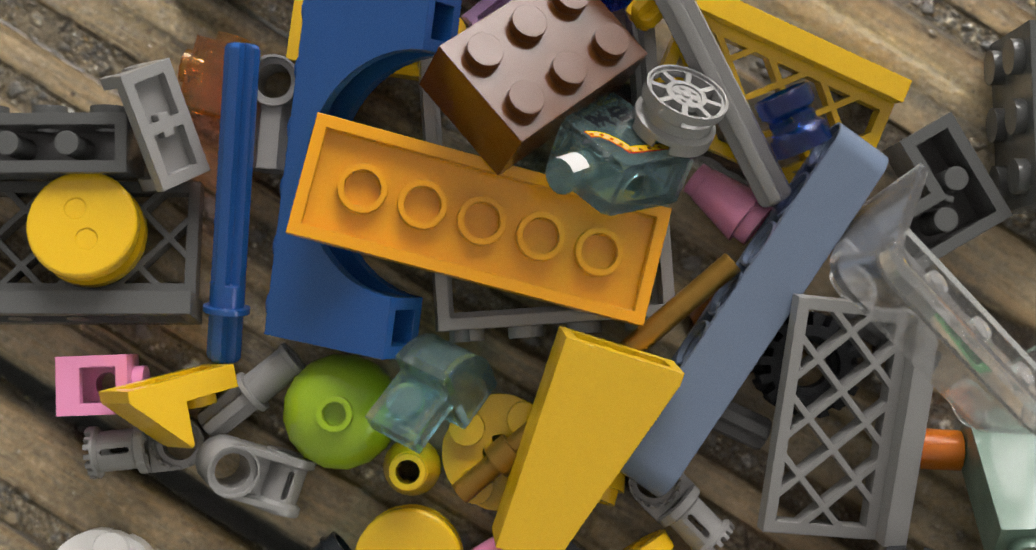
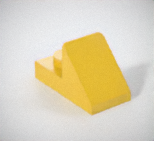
(162, 402)

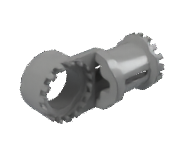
(143, 453)
(674, 509)

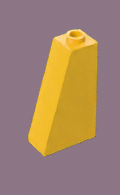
(579, 435)

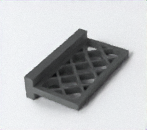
(118, 302)

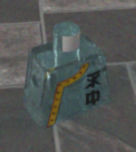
(610, 164)

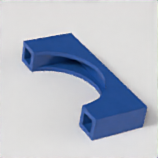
(344, 53)

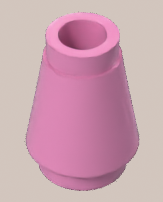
(727, 203)

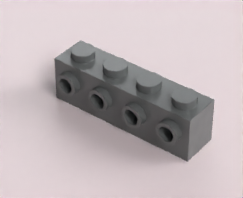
(64, 142)

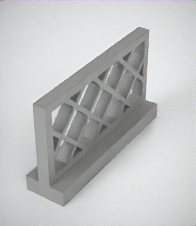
(896, 440)

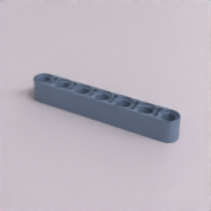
(757, 301)

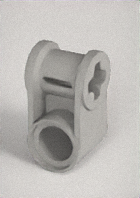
(265, 478)

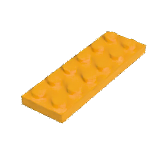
(463, 221)

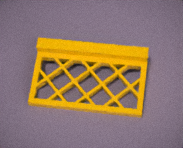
(804, 56)

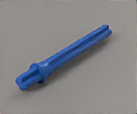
(233, 203)

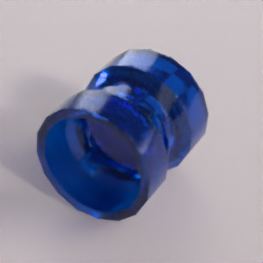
(797, 133)

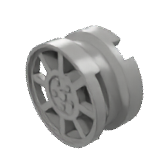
(679, 111)

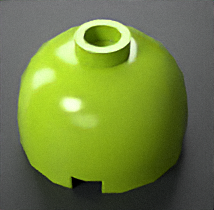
(329, 408)

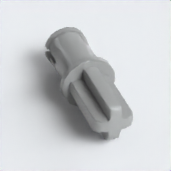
(252, 392)

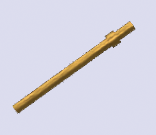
(504, 450)

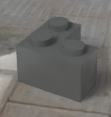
(958, 192)

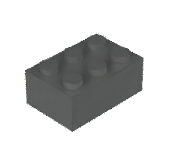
(1012, 120)

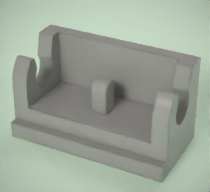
(159, 123)

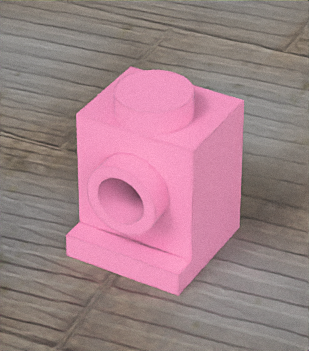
(81, 377)

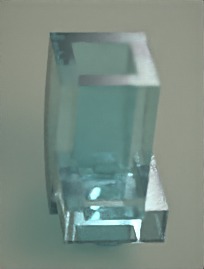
(433, 385)

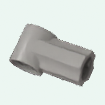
(272, 118)

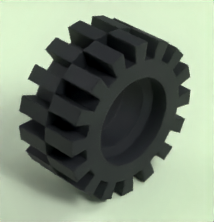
(840, 361)

